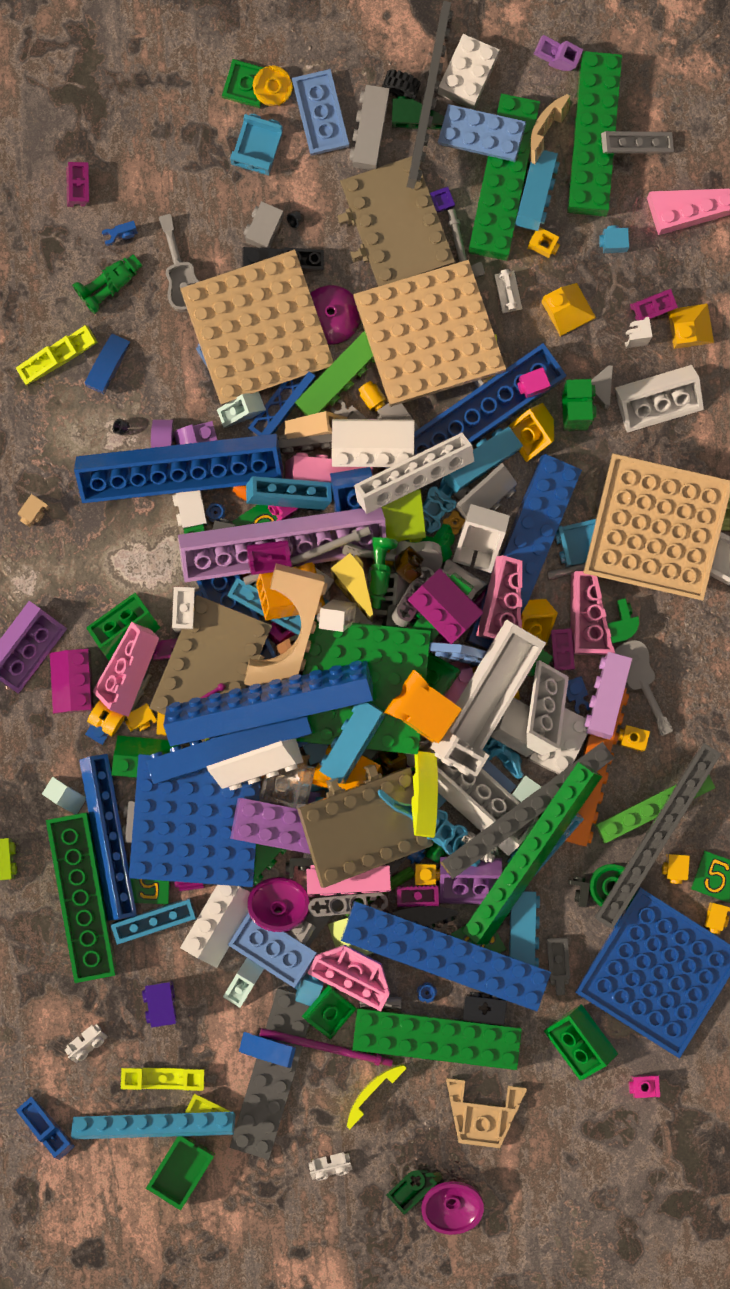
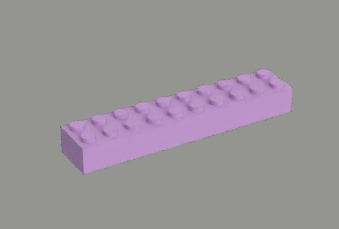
(225, 550)

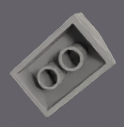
(489, 491)

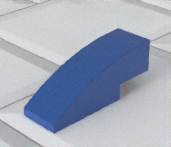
(107, 363)
(267, 1049)
(45, 1128)

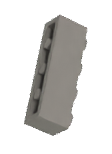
(370, 128)

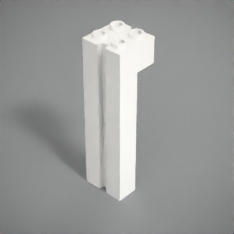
(488, 698)

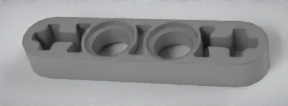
(403, 606)
(347, 901)

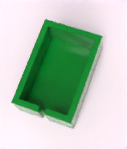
(577, 404)
(180, 1171)

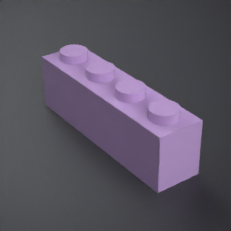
(608, 696)

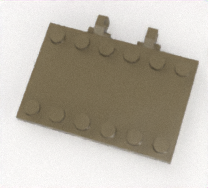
(394, 223)
(210, 654)
(358, 829)

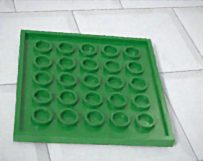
(390, 657)

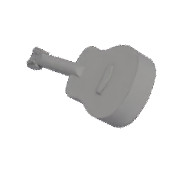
(179, 274)
(428, 550)
(640, 677)

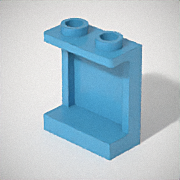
(257, 144)
(575, 542)

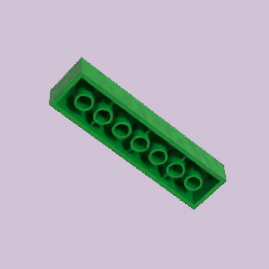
(594, 115)
(503, 186)
(81, 897)
(437, 1038)

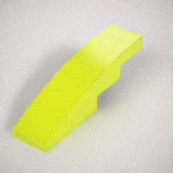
(56, 355)
(425, 794)

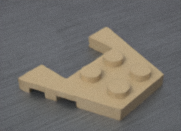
(480, 1122)

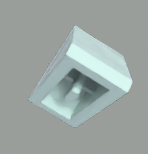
(64, 796)

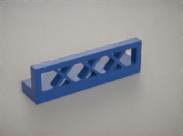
(286, 409)

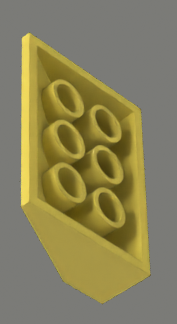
(351, 580)

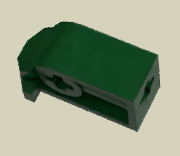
(407, 1196)

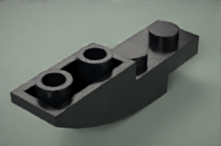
(309, 259)
(426, 915)

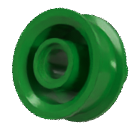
(600, 879)

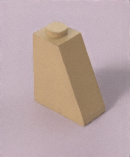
(311, 425)

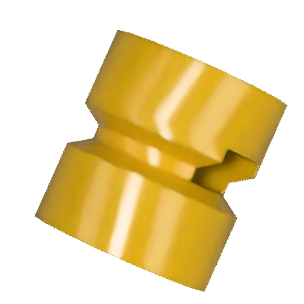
(112, 721)

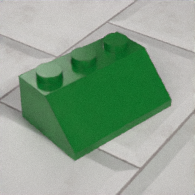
(112, 626)
(127, 751)
(581, 1042)

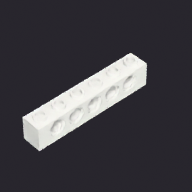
(414, 473)

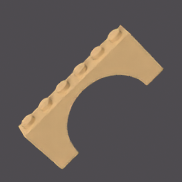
(304, 592)

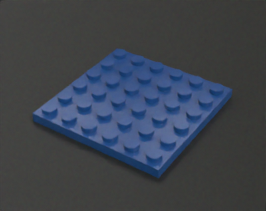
(186, 830)
(658, 972)

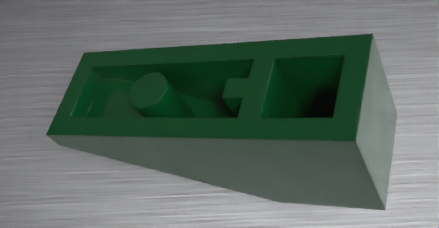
(407, 114)

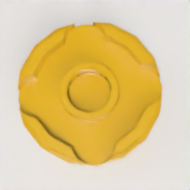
(272, 85)

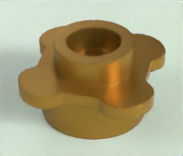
(454, 517)

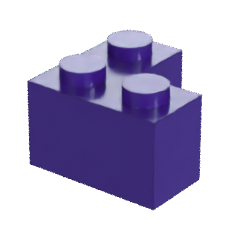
(160, 1003)

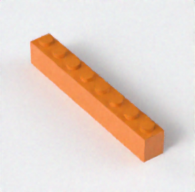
(583, 833)

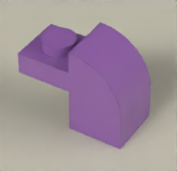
(560, 56)
(162, 433)
(195, 434)

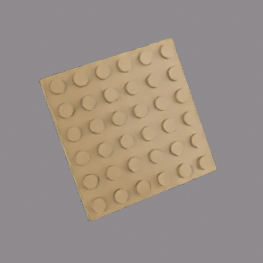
(257, 326)
(429, 333)
(657, 526)

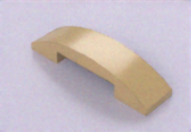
(555, 111)

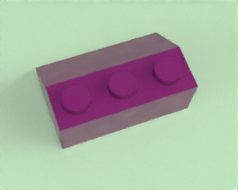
(445, 606)
(71, 681)

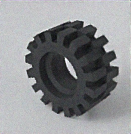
(401, 84)

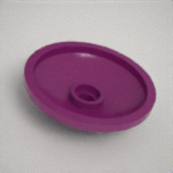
(346, 318)
(278, 895)
(454, 1215)

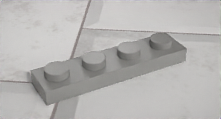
(637, 142)

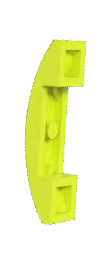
(391, 1074)
(162, 1078)

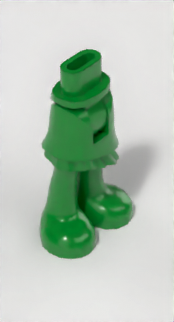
(114, 276)
(380, 572)

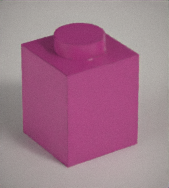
(533, 383)

